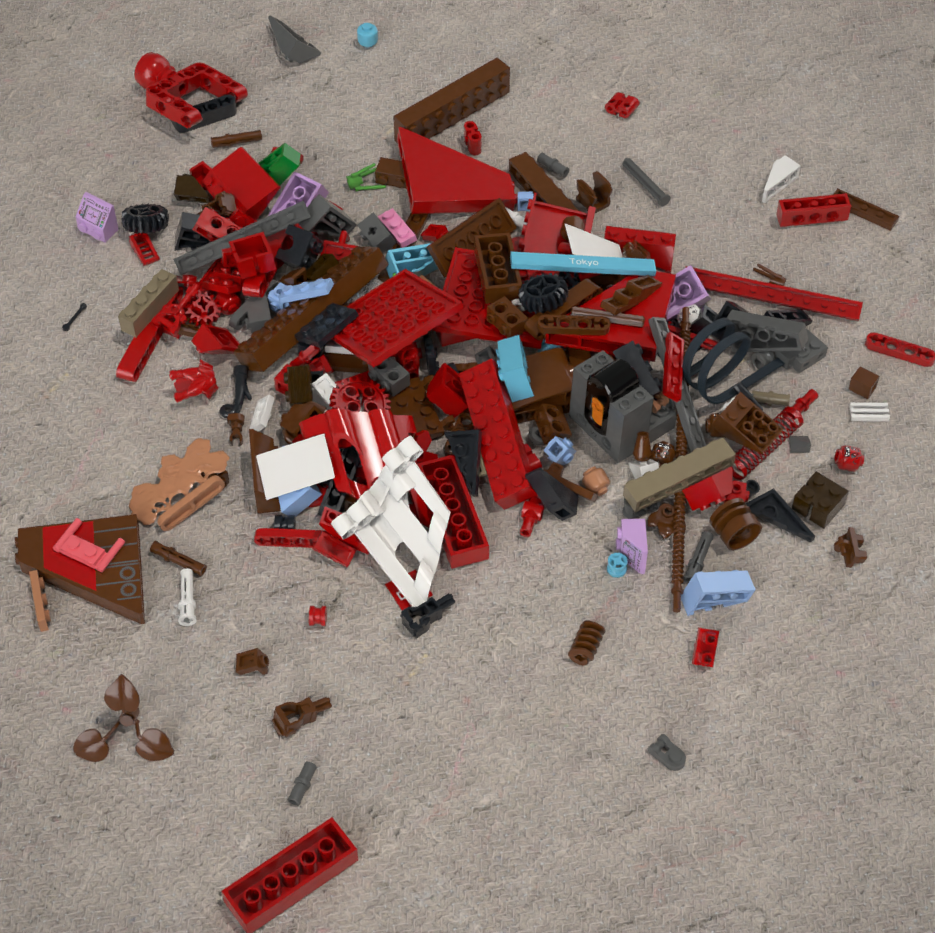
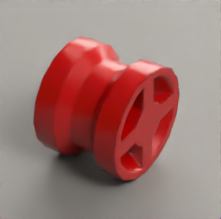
(317, 615)

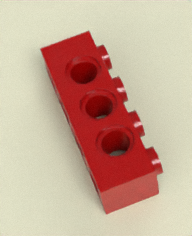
(813, 210)
(207, 218)

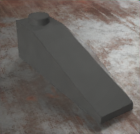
(292, 44)

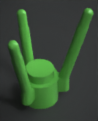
(355, 179)

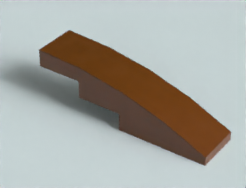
(634, 293)

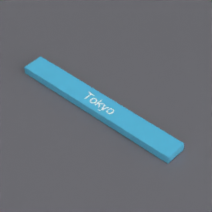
(582, 263)

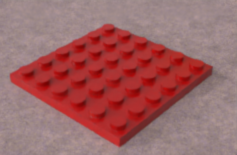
(465, 285)
(395, 317)

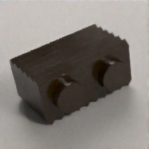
(299, 385)

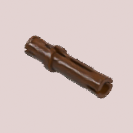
(228, 140)
(170, 554)

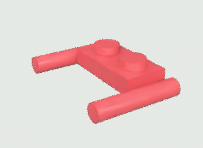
(85, 551)

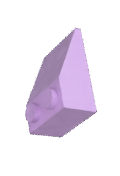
(297, 190)
(687, 292)

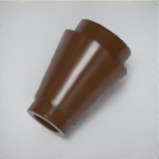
(642, 447)

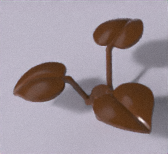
(123, 696)

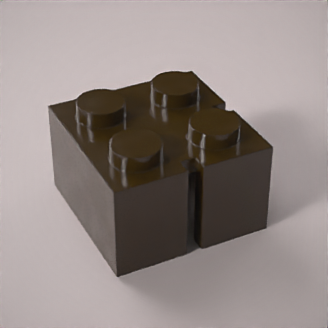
(825, 497)

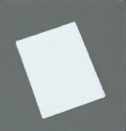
(591, 245)
(295, 466)

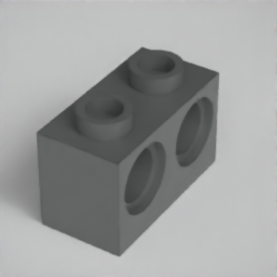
(390, 376)

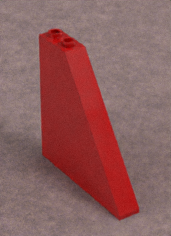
(449, 180)
(619, 335)

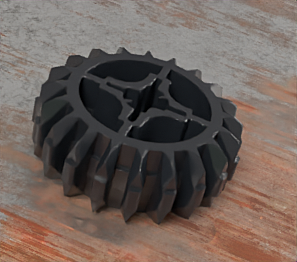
(145, 218)
(543, 293)

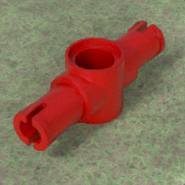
(531, 513)

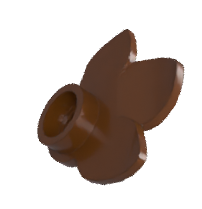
(663, 521)

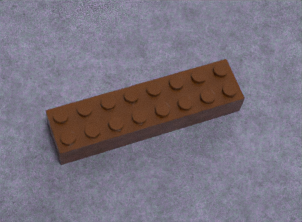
(456, 100)

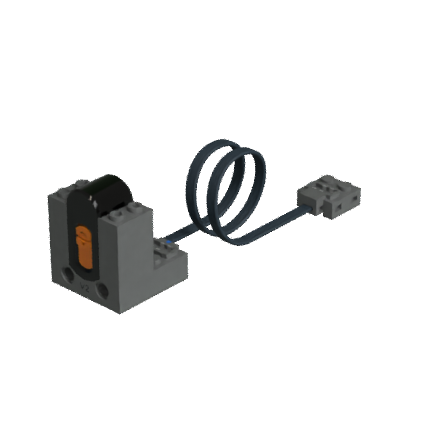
(616, 407)

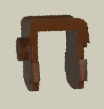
(600, 193)

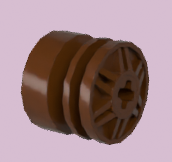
(735, 524)

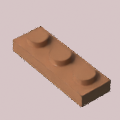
(40, 600)

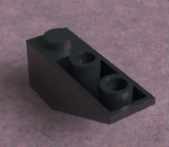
(554, 495)

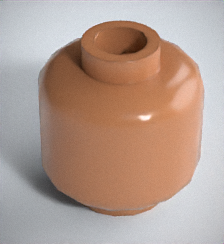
(596, 480)

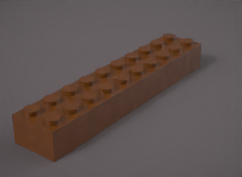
(279, 333)

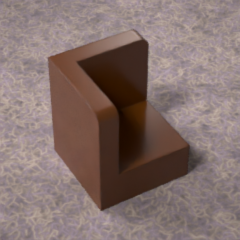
(864, 382)

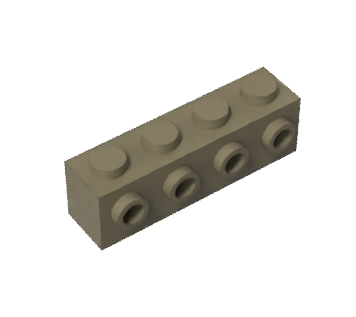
(148, 303)

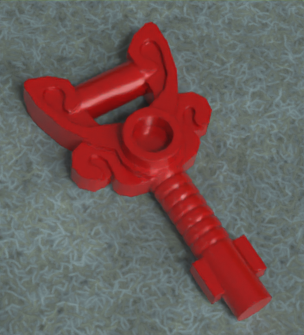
(176, 311)

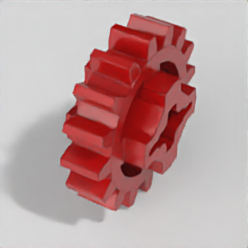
(203, 309)

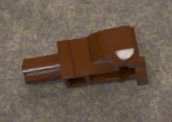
(222, 200)
(305, 709)

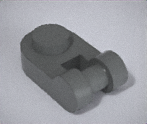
(674, 757)

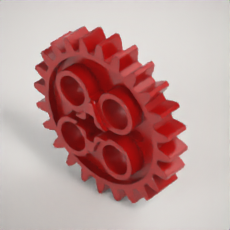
(347, 394)

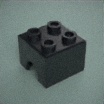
(304, 249)

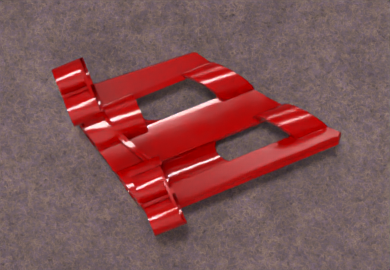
(373, 436)

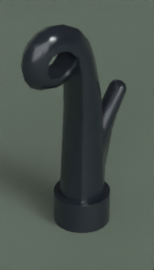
(240, 376)

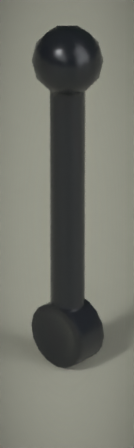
(66, 327)

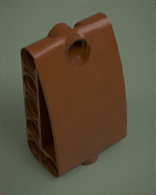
(550, 382)

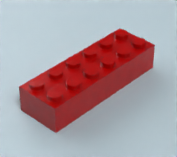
(464, 536)
(290, 875)

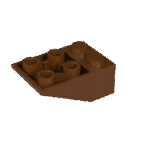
(747, 424)

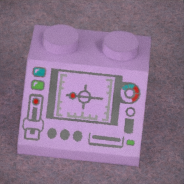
(96, 218)
(632, 542)

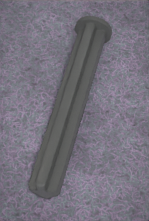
(662, 198)

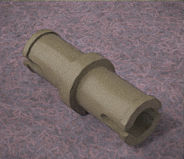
(771, 398)

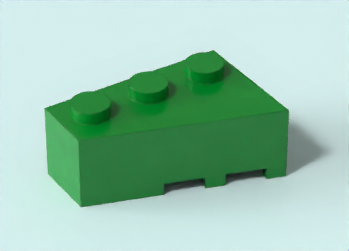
(281, 163)

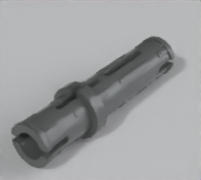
(696, 563)

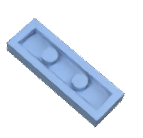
(306, 290)

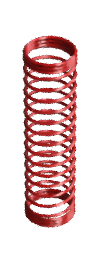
(796, 413)

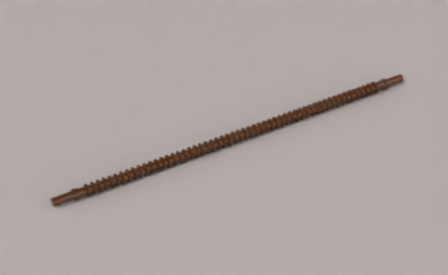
(681, 446)

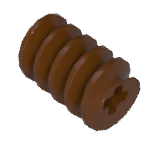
(586, 642)

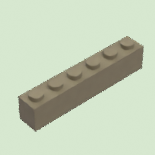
(678, 474)

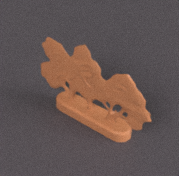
(178, 477)

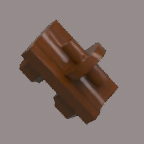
(849, 547)

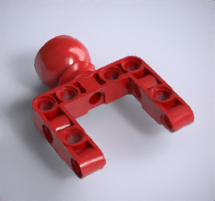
(166, 86)

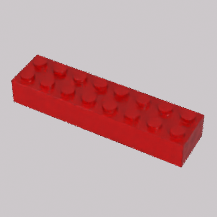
(501, 438)

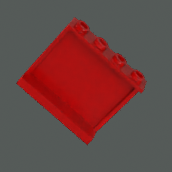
(544, 226)

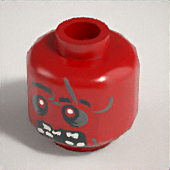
(848, 458)

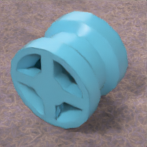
(615, 560)

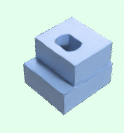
(523, 199)

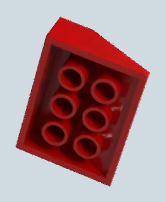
(245, 180)

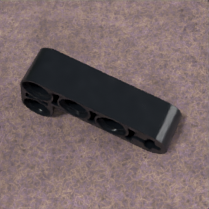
(212, 112)

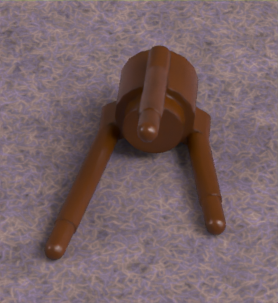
(774, 277)

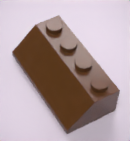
(260, 444)

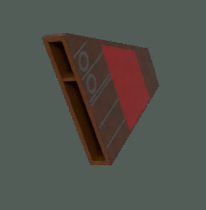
(115, 589)

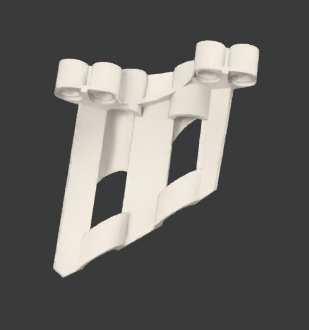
(384, 520)

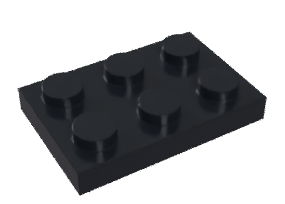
(326, 325)

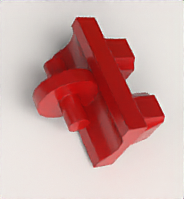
(705, 647)

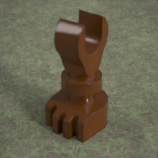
(236, 422)

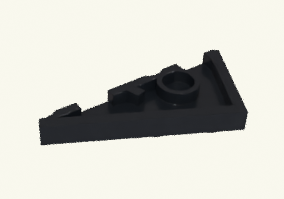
(431, 354)
(467, 450)
(776, 511)

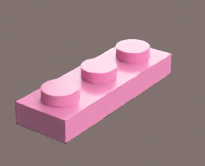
(397, 228)

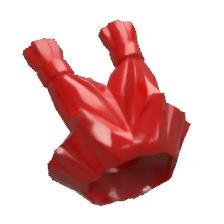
(194, 381)

